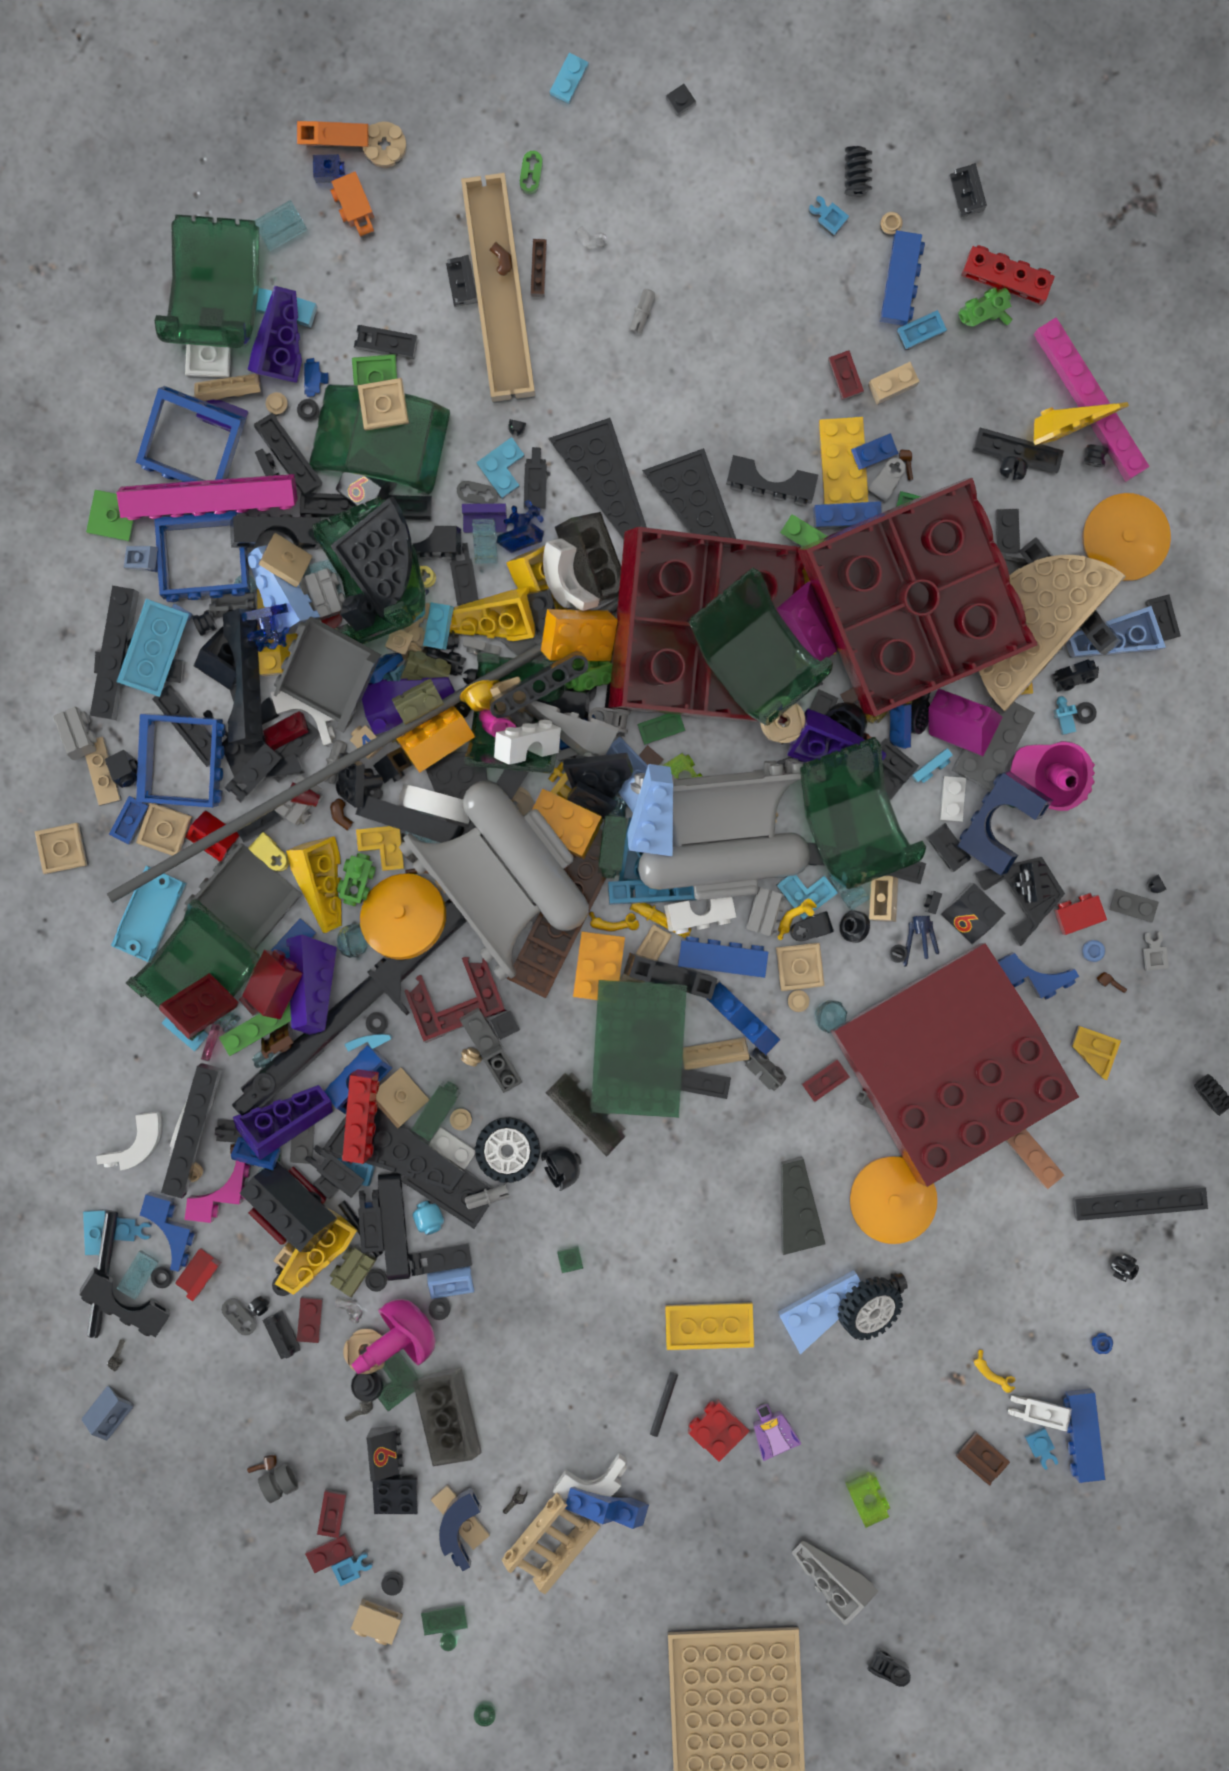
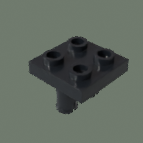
(354, 780)

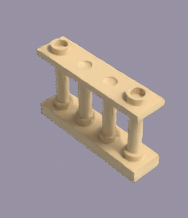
(565, 1553)

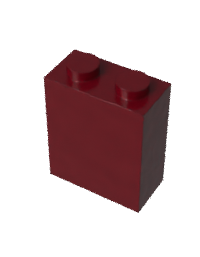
(272, 984)

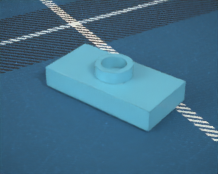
(93, 1230)

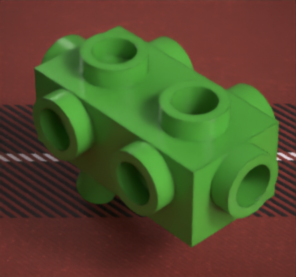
(989, 306)
(596, 675)
(358, 872)

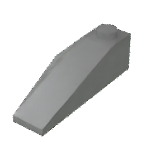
(583, 736)
(842, 1586)

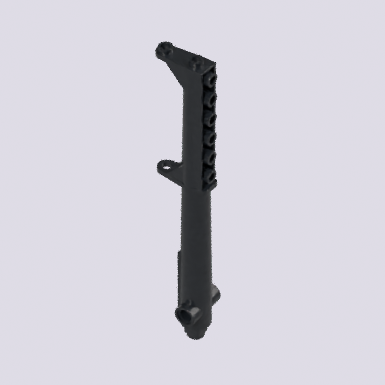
(308, 1047)

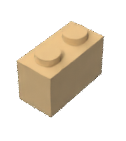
(893, 383)
(884, 899)
(376, 1622)

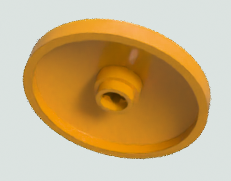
(1127, 534)
(403, 916)
(890, 1201)

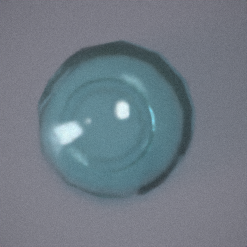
(351, 941)
(830, 1015)

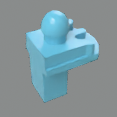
(1065, 716)

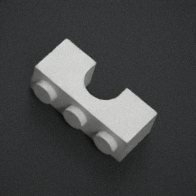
(539, 738)
(681, 917)

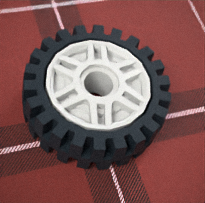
(501, 1166)
(870, 1308)

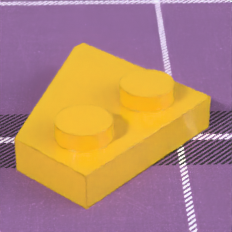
(1096, 1050)

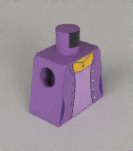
(774, 1433)

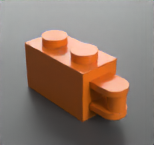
(353, 202)

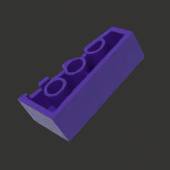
(312, 993)
(282, 1120)

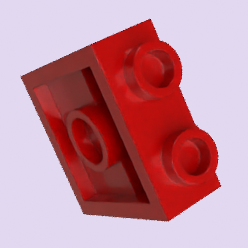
(717, 1430)

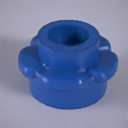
(1108, 1343)

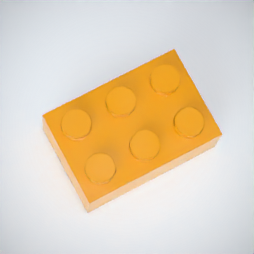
(580, 631)
(435, 738)
(571, 822)
(597, 960)

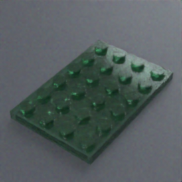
(638, 1048)

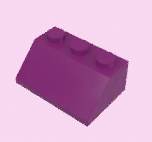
(808, 623)
(962, 722)

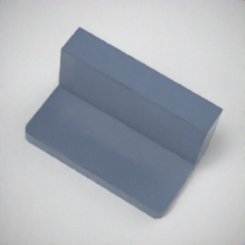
(106, 1414)

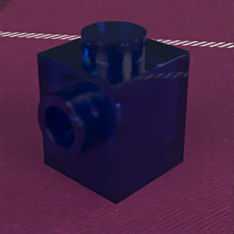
(327, 168)

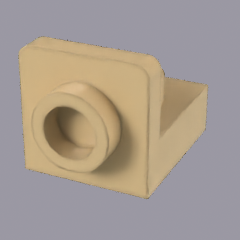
(399, 641)

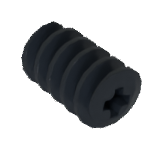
(857, 170)

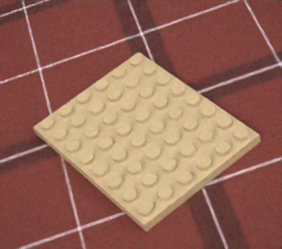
(736, 1700)

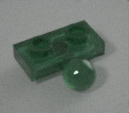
(444, 1622)

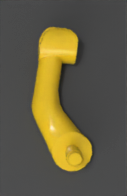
(600, 924)
(785, 924)
(987, 1373)

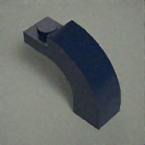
(458, 1511)

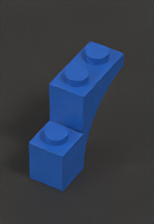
(1042, 984)
(743, 1019)
(179, 1235)
(607, 1509)

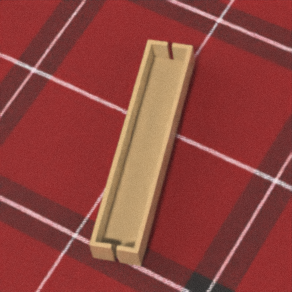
(498, 295)

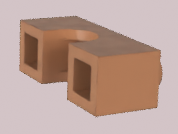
(1035, 1158)

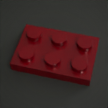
(198, 1005)

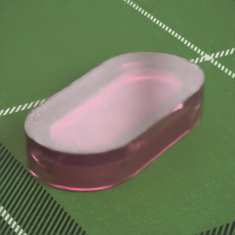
(210, 1043)

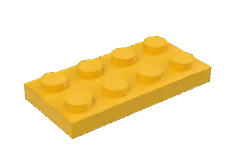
(840, 473)
(709, 1326)

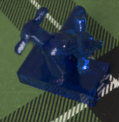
(524, 531)
(267, 627)

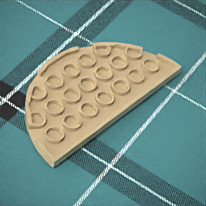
(1057, 600)

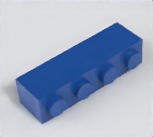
(901, 278)
(723, 958)
(1085, 1436)

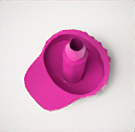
(1058, 771)
(408, 1331)

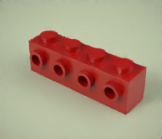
(1001, 273)
(360, 1116)

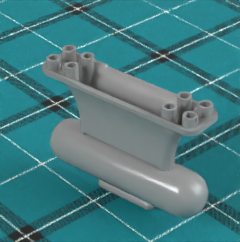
(727, 834)
(502, 873)

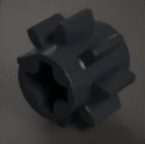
(1125, 1267)

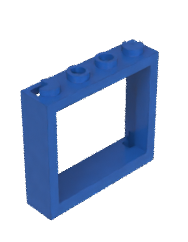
(198, 406)
(192, 522)
(145, 761)

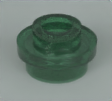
(481, 1720)

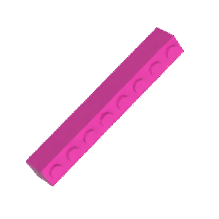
(1088, 393)
(207, 496)

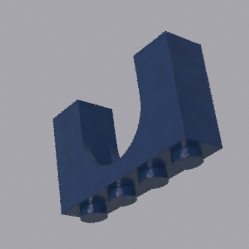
(979, 837)

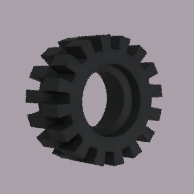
(1213, 1094)

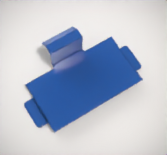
(313, 377)

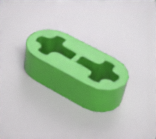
(536, 172)

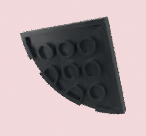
(379, 555)

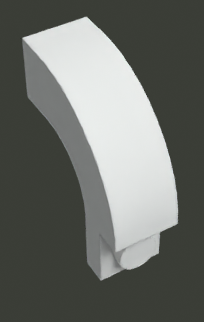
(560, 576)
(285, 703)
(433, 803)
(148, 1136)
(604, 1485)

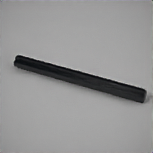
(104, 1265)

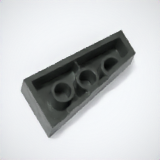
(800, 1217)

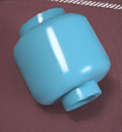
(428, 1218)

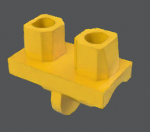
(560, 788)

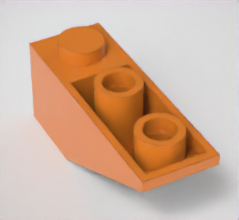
(332, 134)

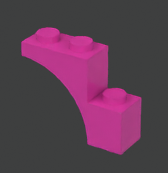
(204, 1207)

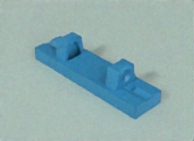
(622, 893)

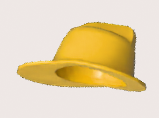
(478, 695)

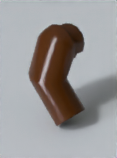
(504, 259)
(338, 814)

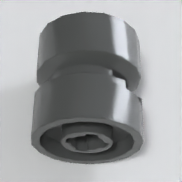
(278, 1483)

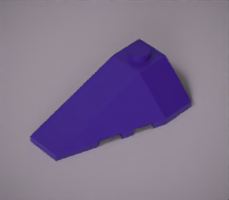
(277, 340)
(379, 705)
(820, 737)

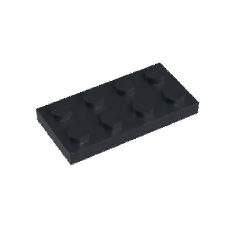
(454, 1200)

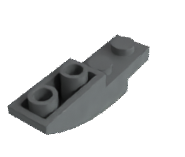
(491, 1050)

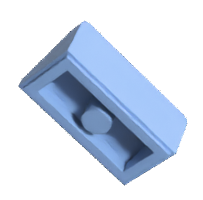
(450, 1282)

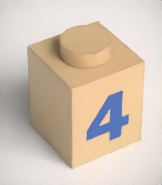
(363, 735)

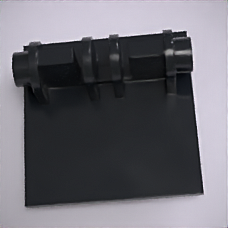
(395, 1495)

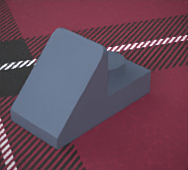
(141, 558)

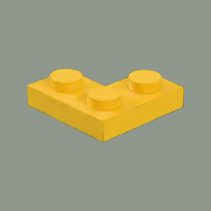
(387, 840)

